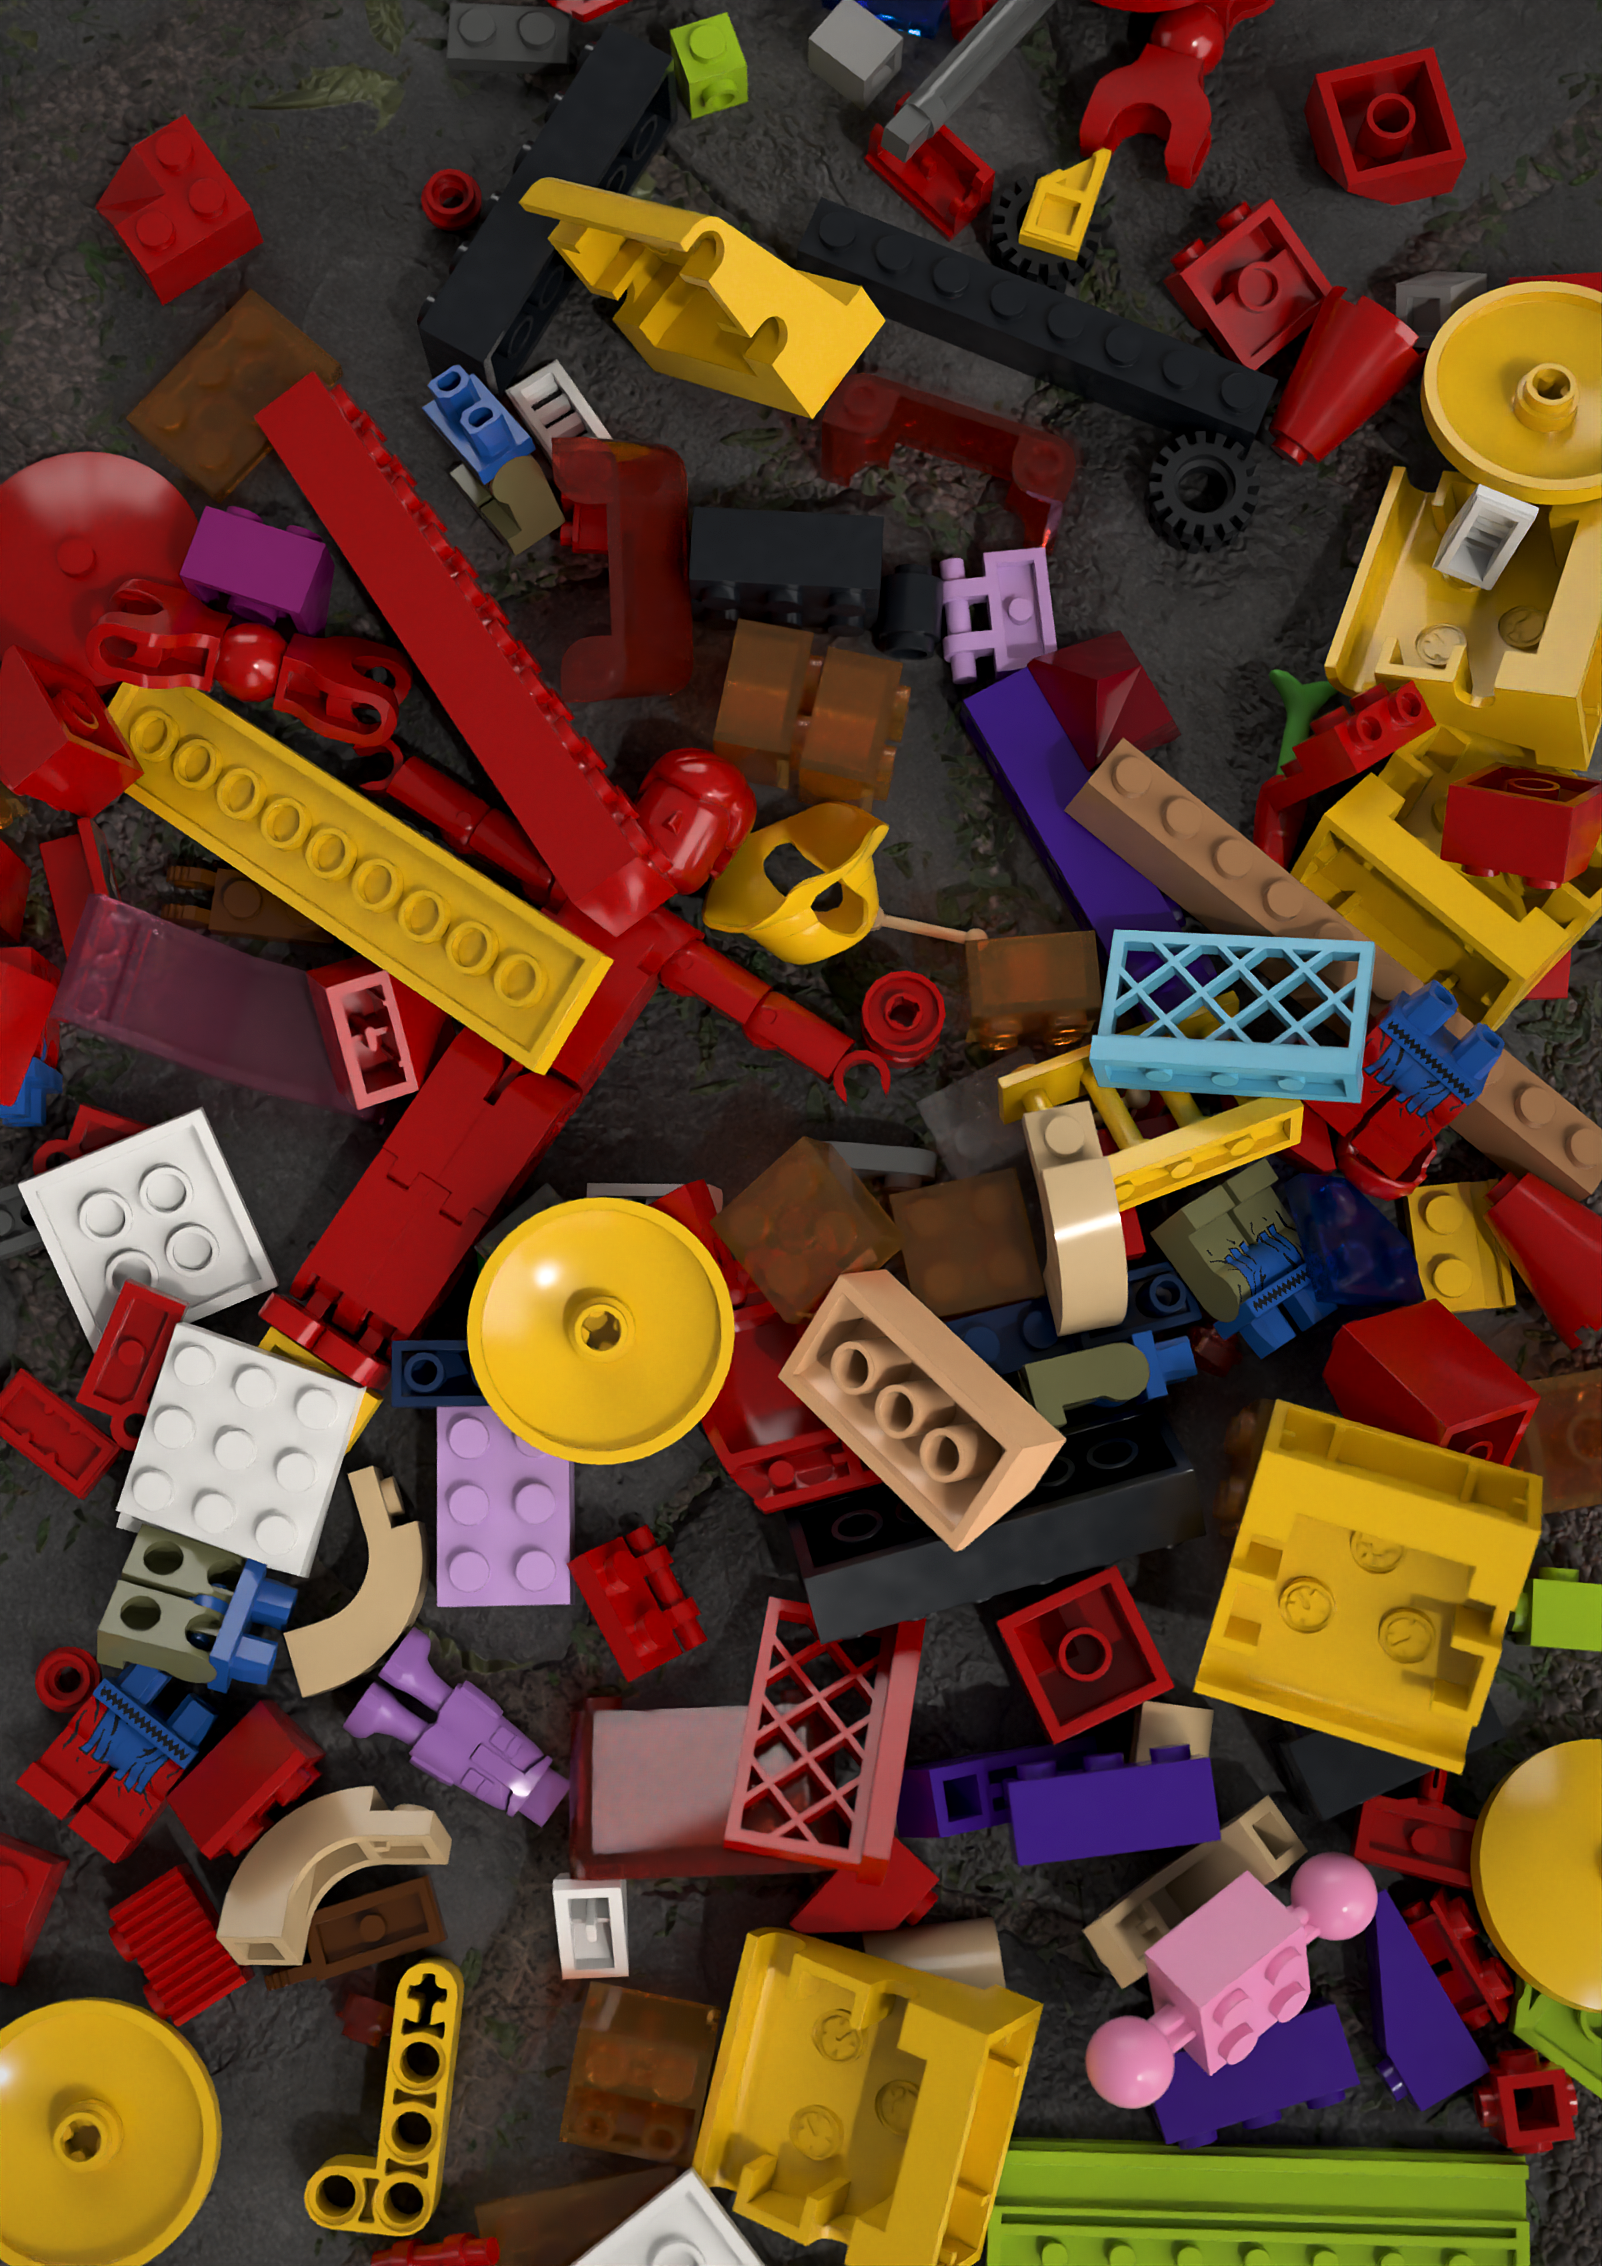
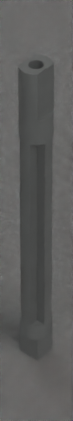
(960, 74)

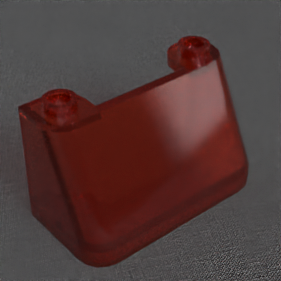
(886, 408)
(648, 568)
(659, 1789)

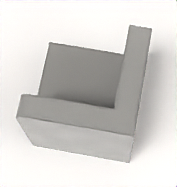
(855, 53)
(1433, 298)

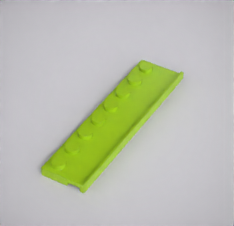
(1256, 2205)

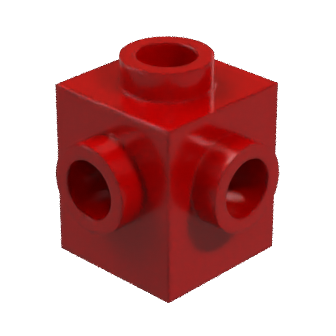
(1542, 2117)

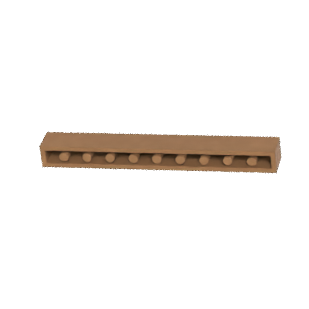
(1246, 893)

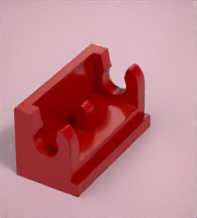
(939, 181)

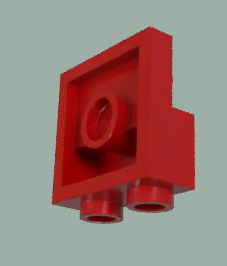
(1249, 283)
(1352, 741)

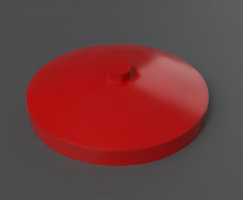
(71, 539)

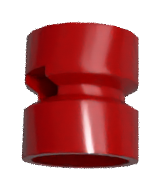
(902, 1019)

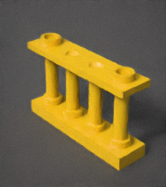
(1174, 1160)

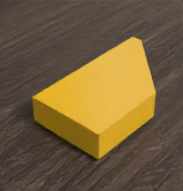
(1064, 207)

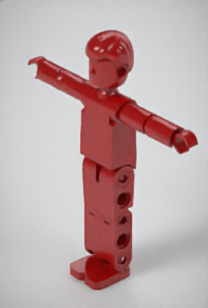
(491, 1119)

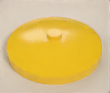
(1520, 391)
(600, 1330)
(1542, 1871)
(101, 2135)

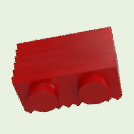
(174, 1939)

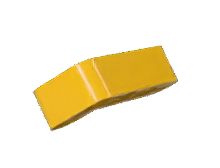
(404, 2093)

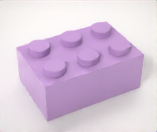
(500, 1515)

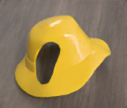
(833, 838)

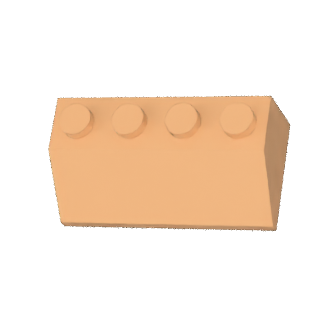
(919, 1406)

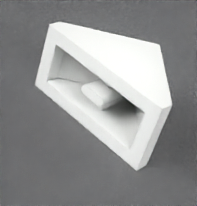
(591, 1927)

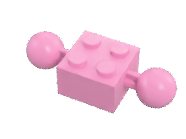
(1229, 1976)

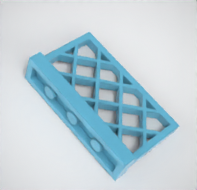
(1240, 1065)

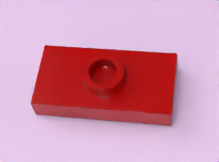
(55, 1434)

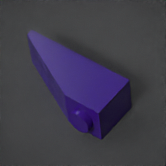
(967, 1790)
(1412, 2017)

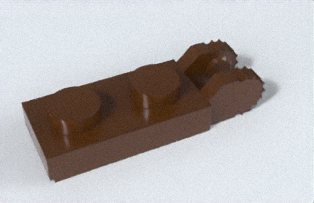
(241, 909)
(367, 1931)

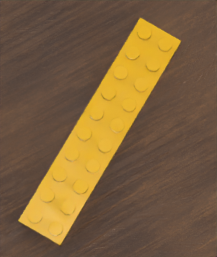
(360, 872)

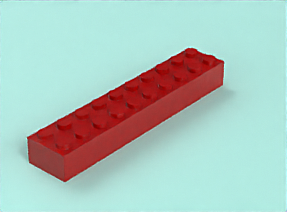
(469, 655)

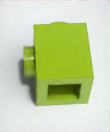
(709, 65)
(1558, 1612)

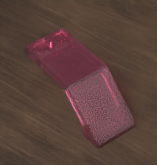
(198, 1006)

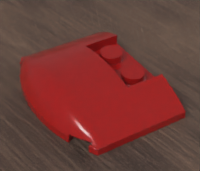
(762, 1427)

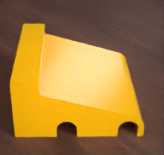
(709, 298)
(1486, 661)
(1384, 874)
(1371, 1585)
(864, 2101)

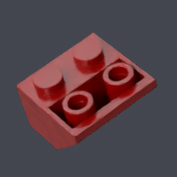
(376, 1031)
(244, 1778)

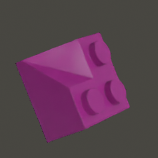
(260, 572)

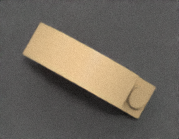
(1081, 1220)
(387, 1604)
(1251, 1841)
(308, 1853)

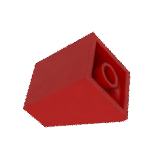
(1430, 1382)

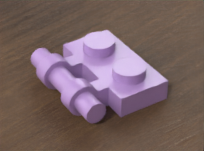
(1017, 607)

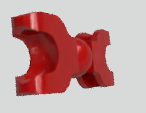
(1166, 87)
(251, 661)

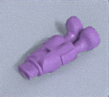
(466, 1743)

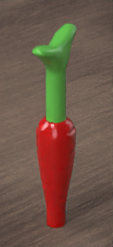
(1279, 831)

